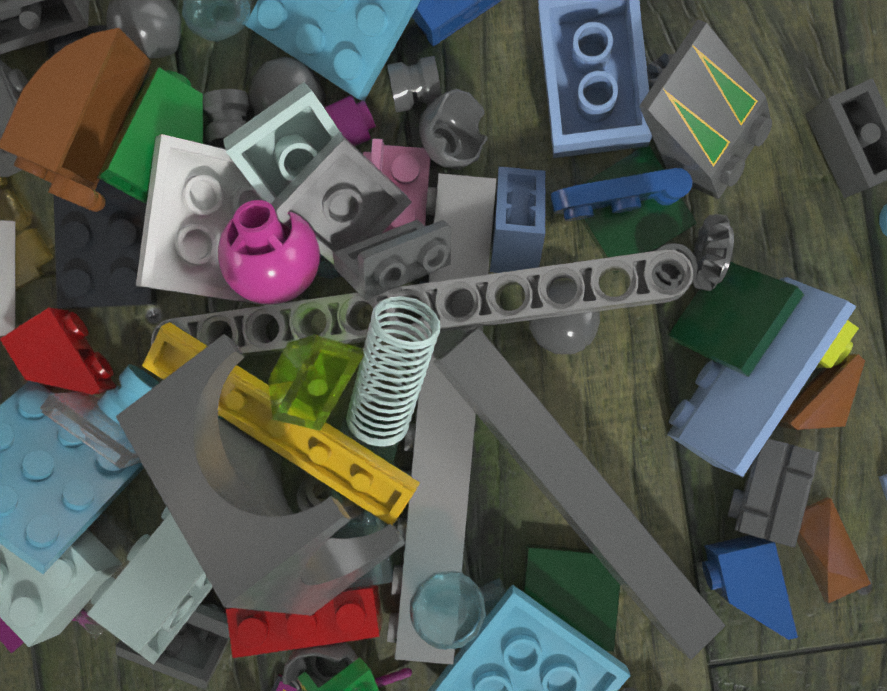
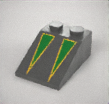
(706, 112)

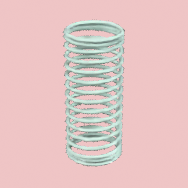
(415, 387)

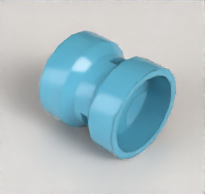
(133, 384)

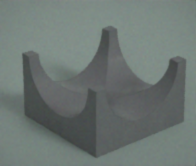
(232, 498)

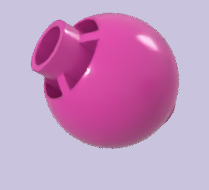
(265, 257)

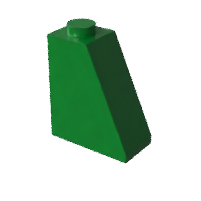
(162, 107)

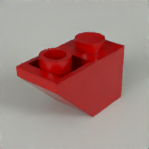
(56, 353)

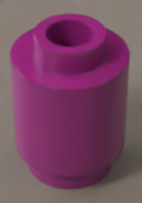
(352, 119)

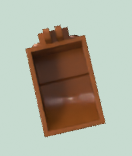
(75, 113)

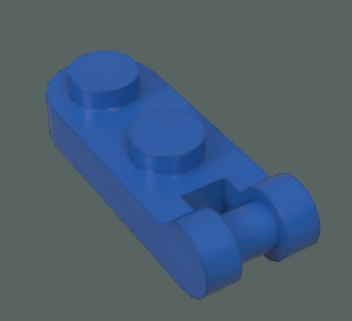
(621, 193)

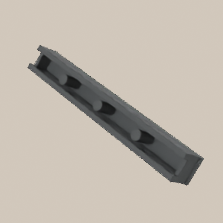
(579, 492)

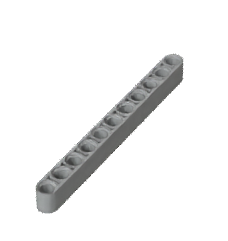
(342, 310)

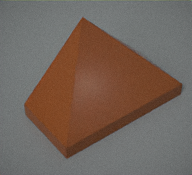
(826, 398)
(830, 552)

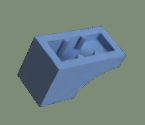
(518, 220)

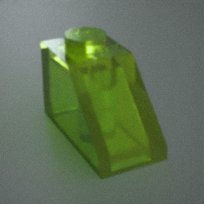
(311, 379)

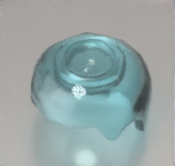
(216, 18)
(447, 609)

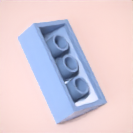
(737, 413)

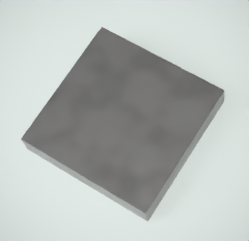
(341, 197)

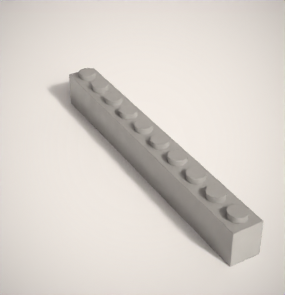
(444, 420)

